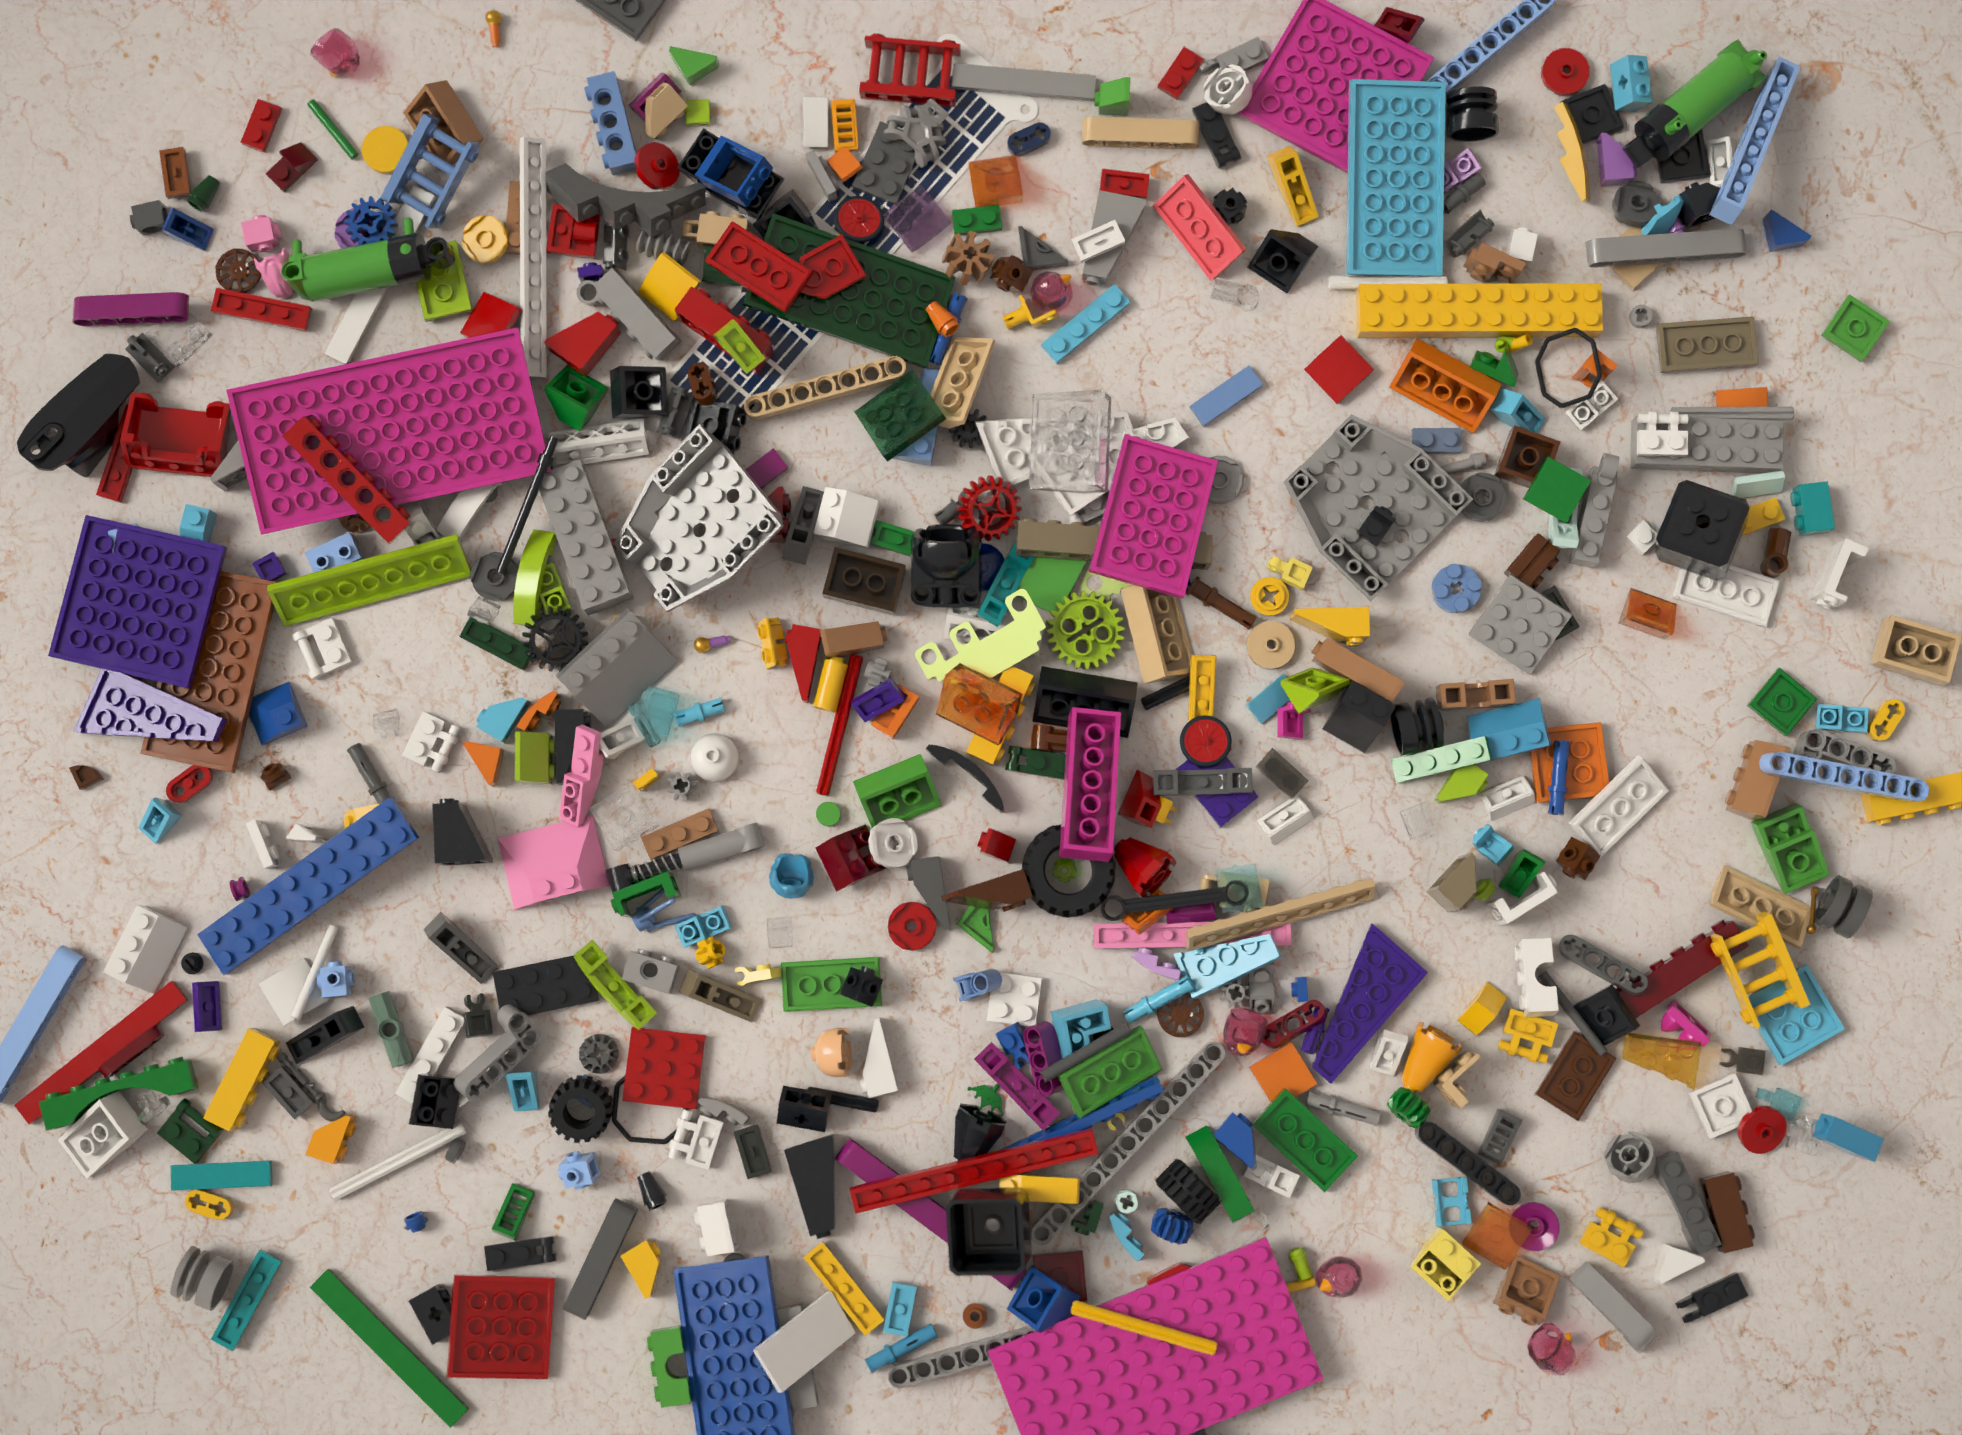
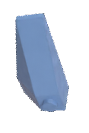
(923, 449)

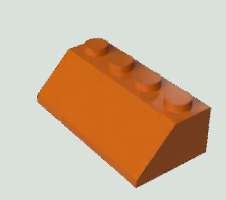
(1445, 385)

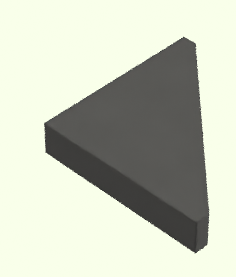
(1038, 254)

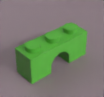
(671, 1389)

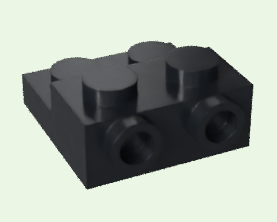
(720, 420)

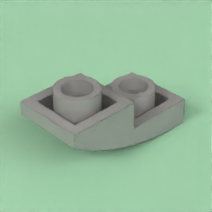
(716, 1107)

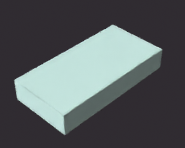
(1758, 484)

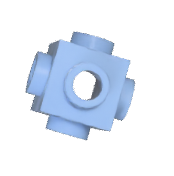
(342, 986)
(579, 1170)

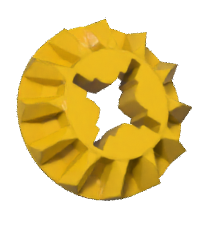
(1271, 585)

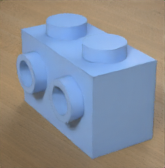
(334, 553)

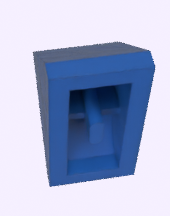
(187, 230)
(1782, 233)

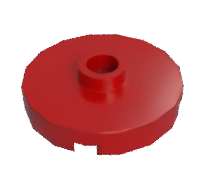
(1557, 80)
(652, 174)
(908, 913)
(1753, 1124)

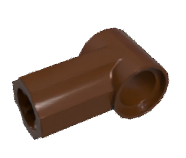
(1776, 550)
(1048, 738)

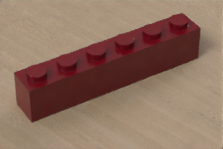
(1680, 969)

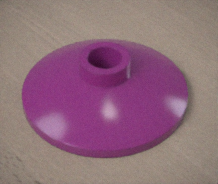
(1548, 1229)

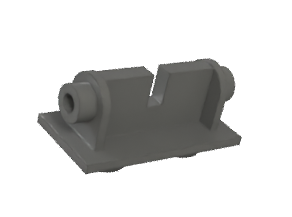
(1467, 233)
(616, 253)
(149, 357)
(678, 406)

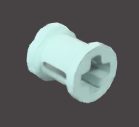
(1124, 1193)

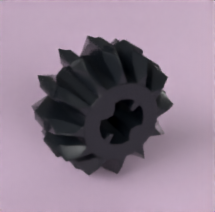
(968, 436)

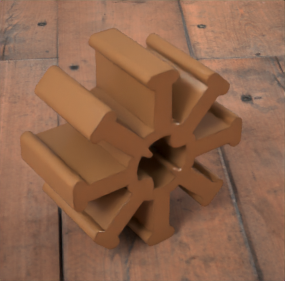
(958, 254)

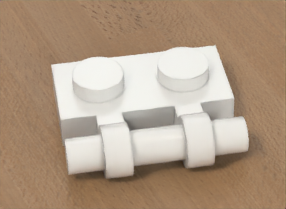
(1662, 442)
(424, 740)
(703, 1140)

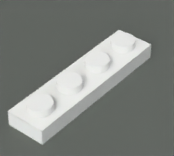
(432, 1051)

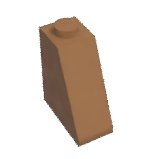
(853, 639)

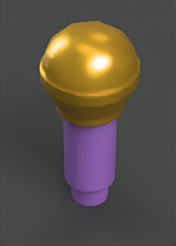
(704, 644)

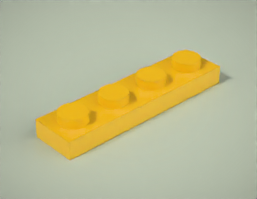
(1761, 516)
(844, 1288)

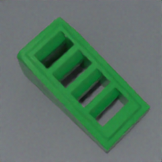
(501, 1217)

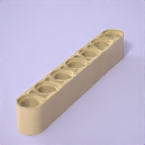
(816, 397)

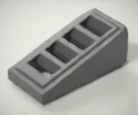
(1516, 1122)

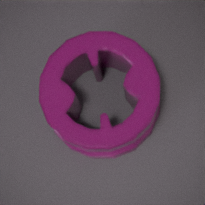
(239, 889)

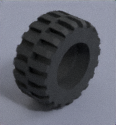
(1057, 902)

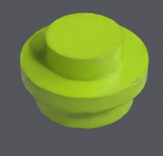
(1484, 889)

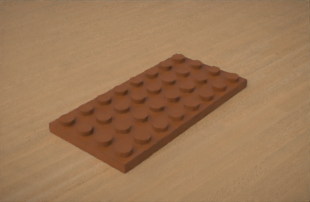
(224, 672)

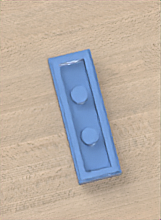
(1226, 395)

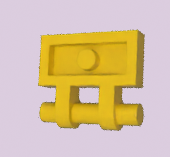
(1529, 1028)
(1608, 1244)

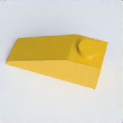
(1293, 185)
(1045, 1188)

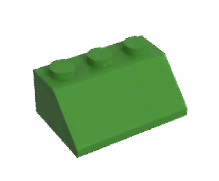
(898, 791)

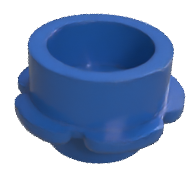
(415, 1222)

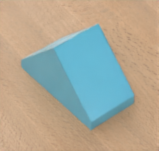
(158, 819)
(523, 1090)

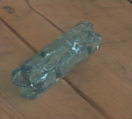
(643, 724)

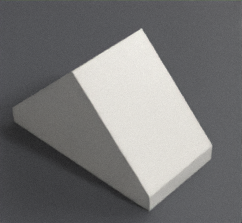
(1674, 1262)

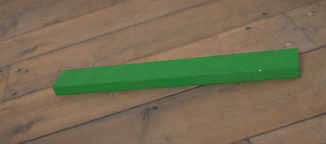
(389, 1348)

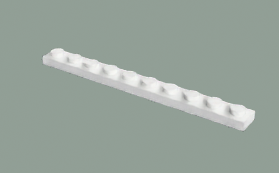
(533, 254)

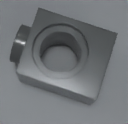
(148, 217)

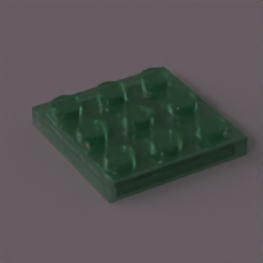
(900, 415)

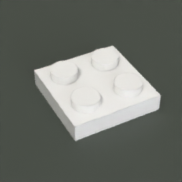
(1015, 1000)
(1720, 1105)

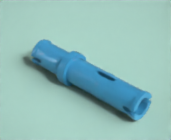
(900, 1348)

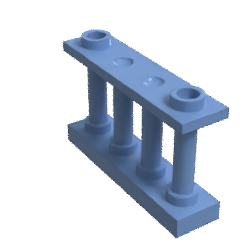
(406, 170)

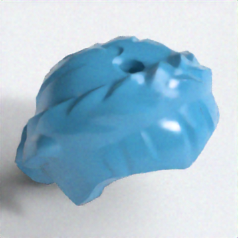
(791, 875)

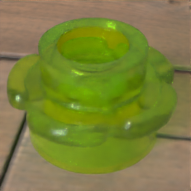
(1064, 877)

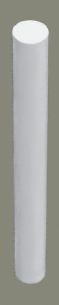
(315, 969)

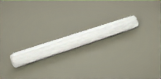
(397, 1161)

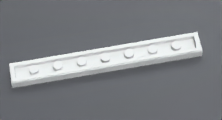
(366, 303)

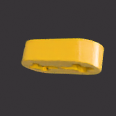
(1890, 723)
(207, 1210)

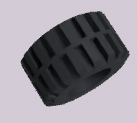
(577, 1128)
(1187, 1191)

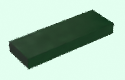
(496, 643)

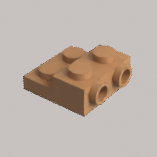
(1488, 260)
(1526, 1291)

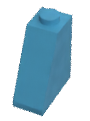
(1847, 1137)

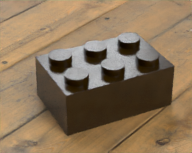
(864, 581)

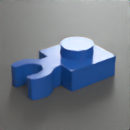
(1013, 1042)

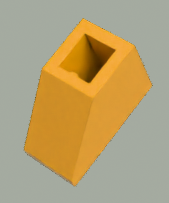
(330, 1140)

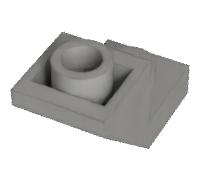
(1261, 990)

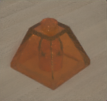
(996, 181)

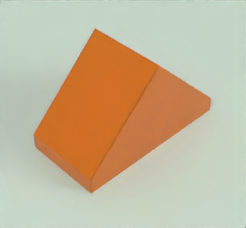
(487, 759)

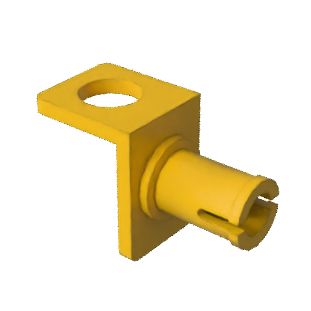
(1024, 314)

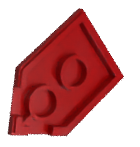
(832, 268)

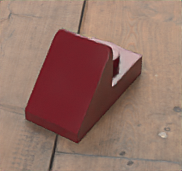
(1399, 23)
(291, 166)

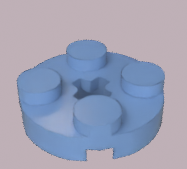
(1469, 583)

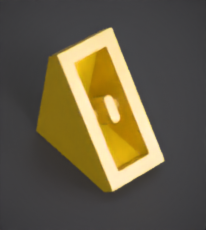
(1482, 1009)

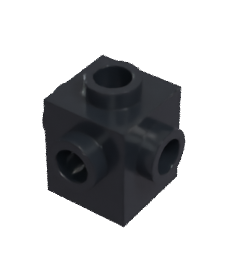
(1237, 200)
(862, 985)

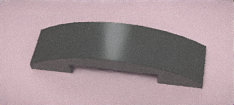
(1203, 781)

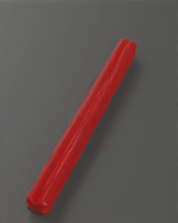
(839, 725)

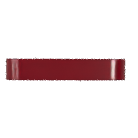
(1283, 1021)
(131, 1051)

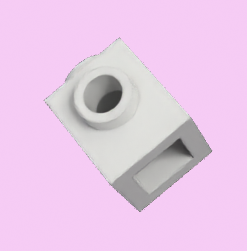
(1522, 245)

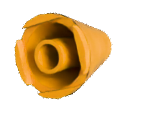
(1427, 1057)

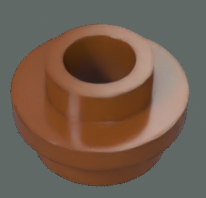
(975, 1307)

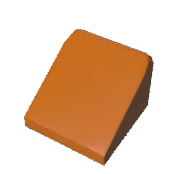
(844, 164)

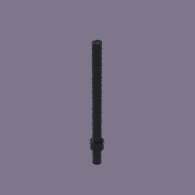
(545, 460)

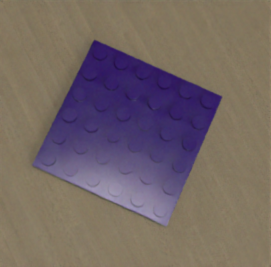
(140, 605)

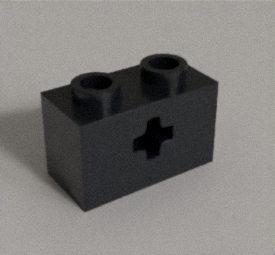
(804, 1108)
(424, 1307)

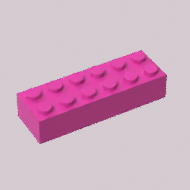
(1090, 784)

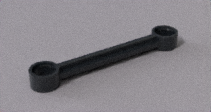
(1174, 900)

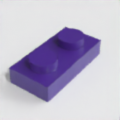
(878, 700)
(206, 1006)

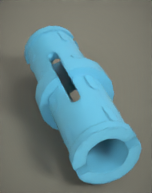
(699, 711)

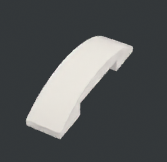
(464, 510)

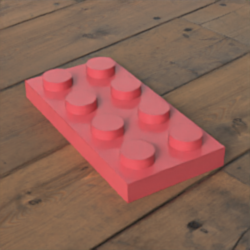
(1199, 227)

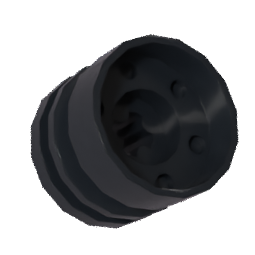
(1472, 114)
(1422, 725)

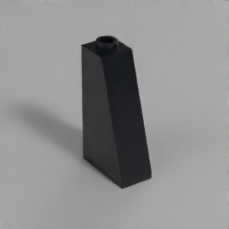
(814, 1181)

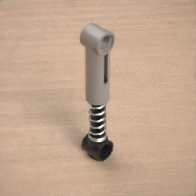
(689, 856)

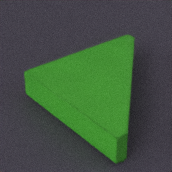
(978, 925)

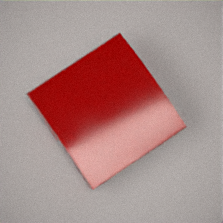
(1339, 369)

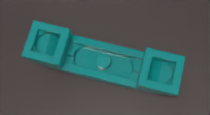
(1004, 584)

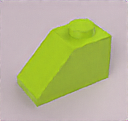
(1463, 783)

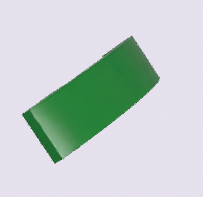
(1220, 1174)

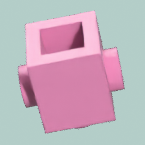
(261, 233)

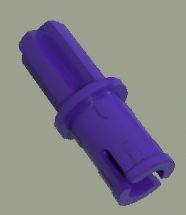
(1313, 1035)

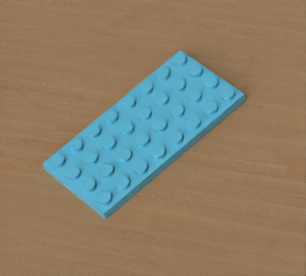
(1395, 178)

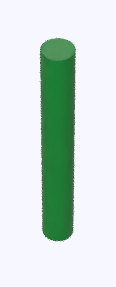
(332, 129)

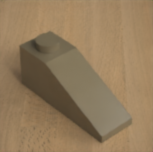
(719, 995)

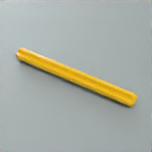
(1143, 1327)

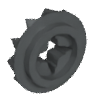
(608, 1060)

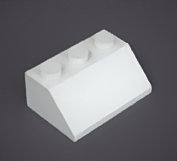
(146, 949)

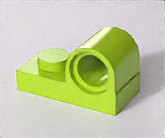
(739, 346)

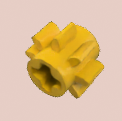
(710, 952)

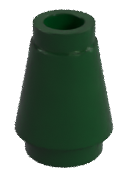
(202, 195)

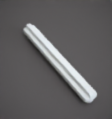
(1353, 282)

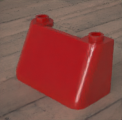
(174, 438)

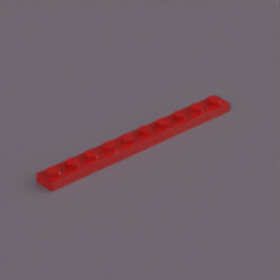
(973, 1170)

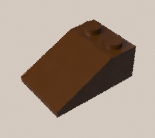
(1001, 892)

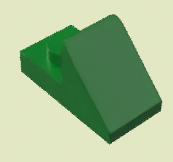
(1501, 369)
(1521, 873)

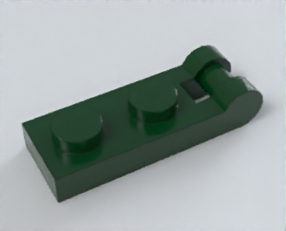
(1037, 762)

